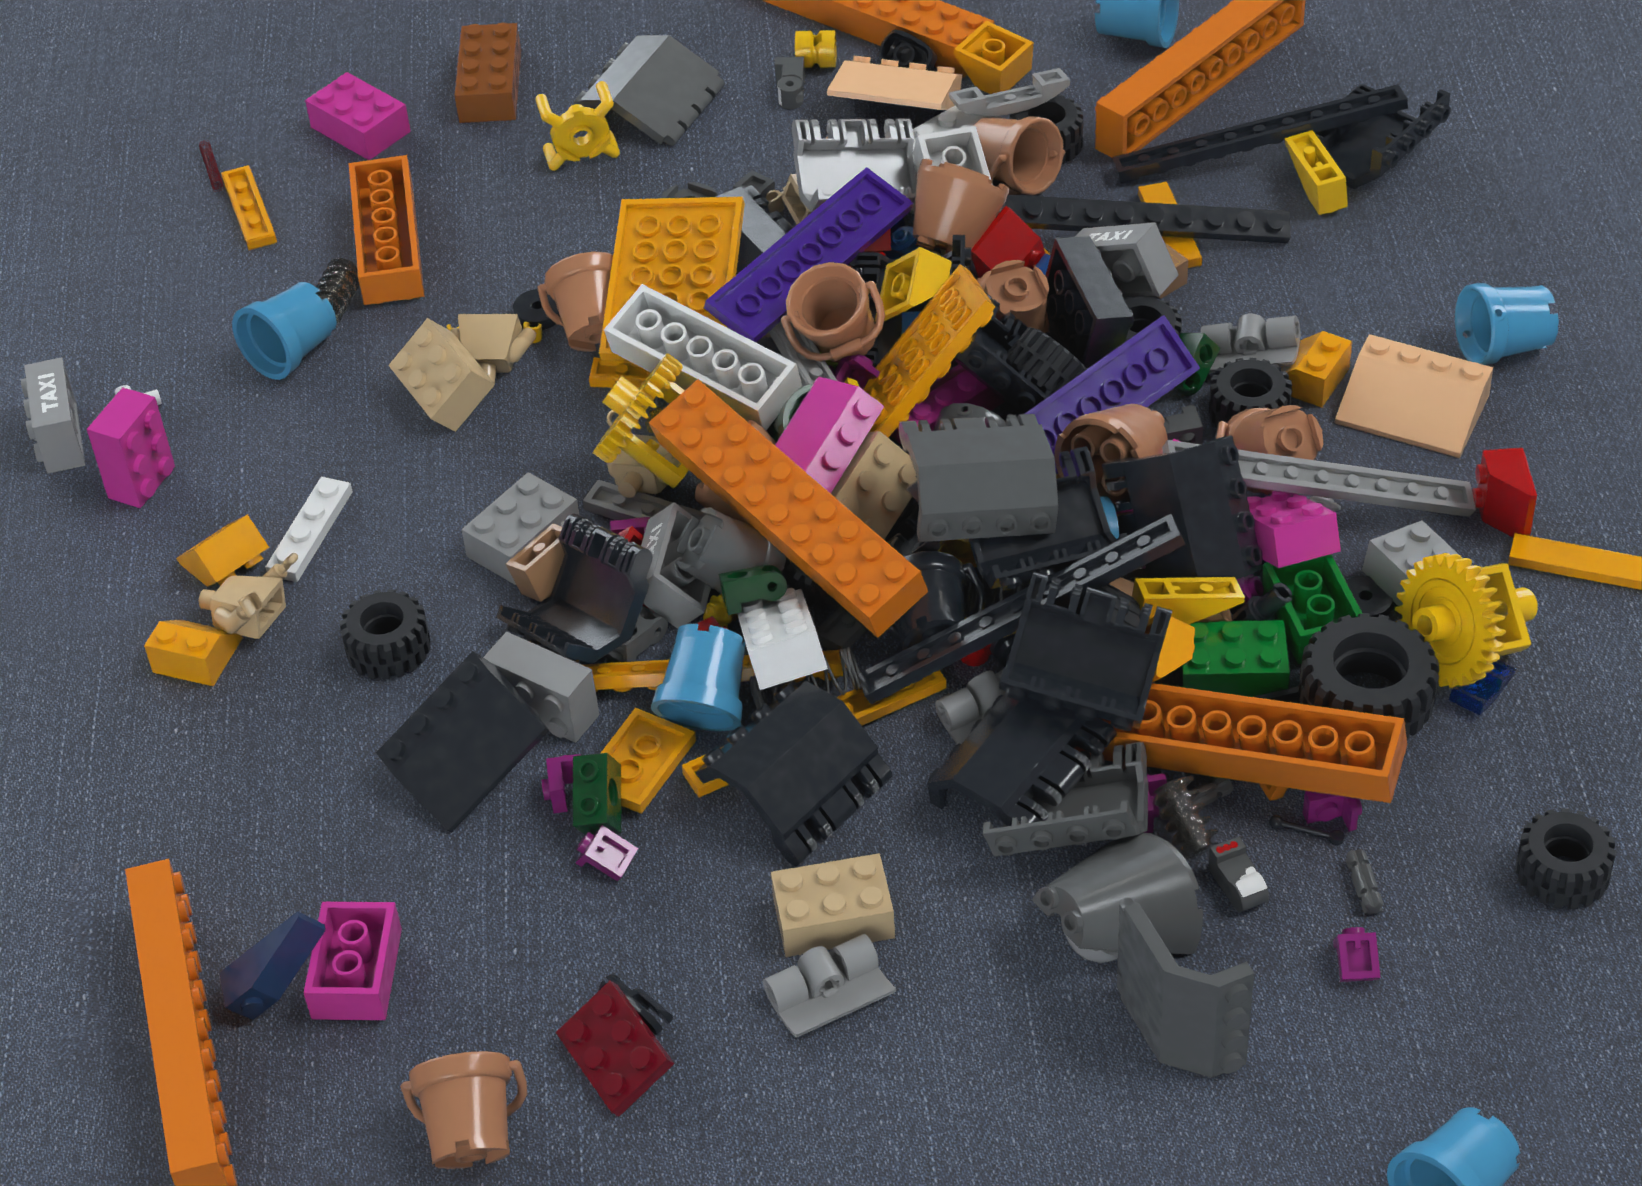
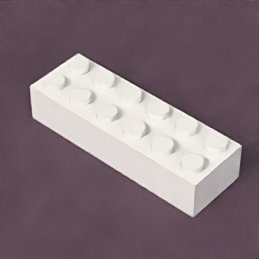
(730, 365)

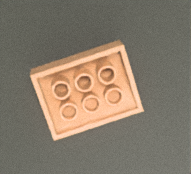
(895, 84)
(1415, 395)

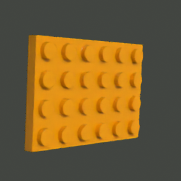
(674, 248)
(928, 348)

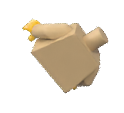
(495, 339)

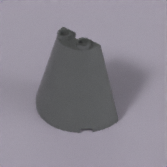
(1134, 868)

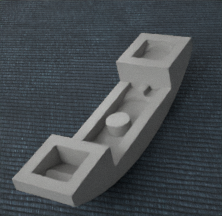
(1045, 87)

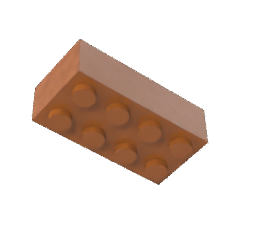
(488, 72)

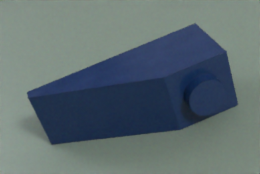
(268, 967)

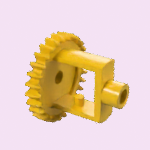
(630, 405)
(1463, 612)

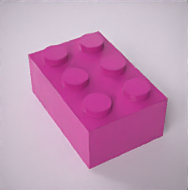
(358, 116)
(131, 447)
(1293, 528)
(353, 961)

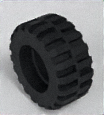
(1376, 648)

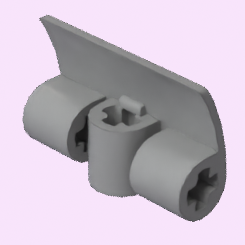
(1254, 337)
(966, 706)
(827, 985)

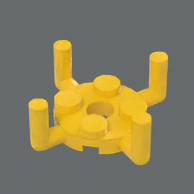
(577, 119)

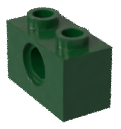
(596, 793)

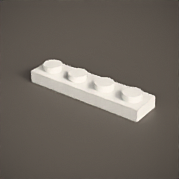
(311, 525)

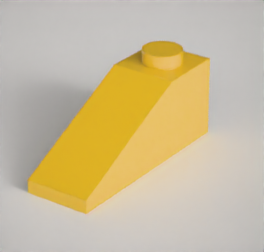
(1318, 172)
(1188, 597)

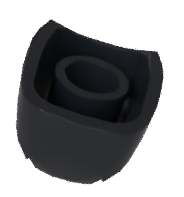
(906, 49)

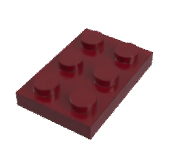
(614, 1048)

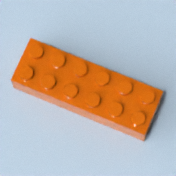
(385, 230)

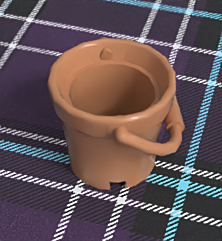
(1021, 152)
(1018, 292)
(580, 293)
(833, 312)
(1275, 432)
(465, 1105)

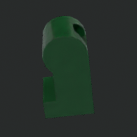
(1204, 358)
(751, 585)

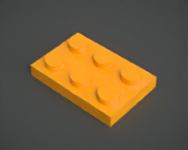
(648, 755)

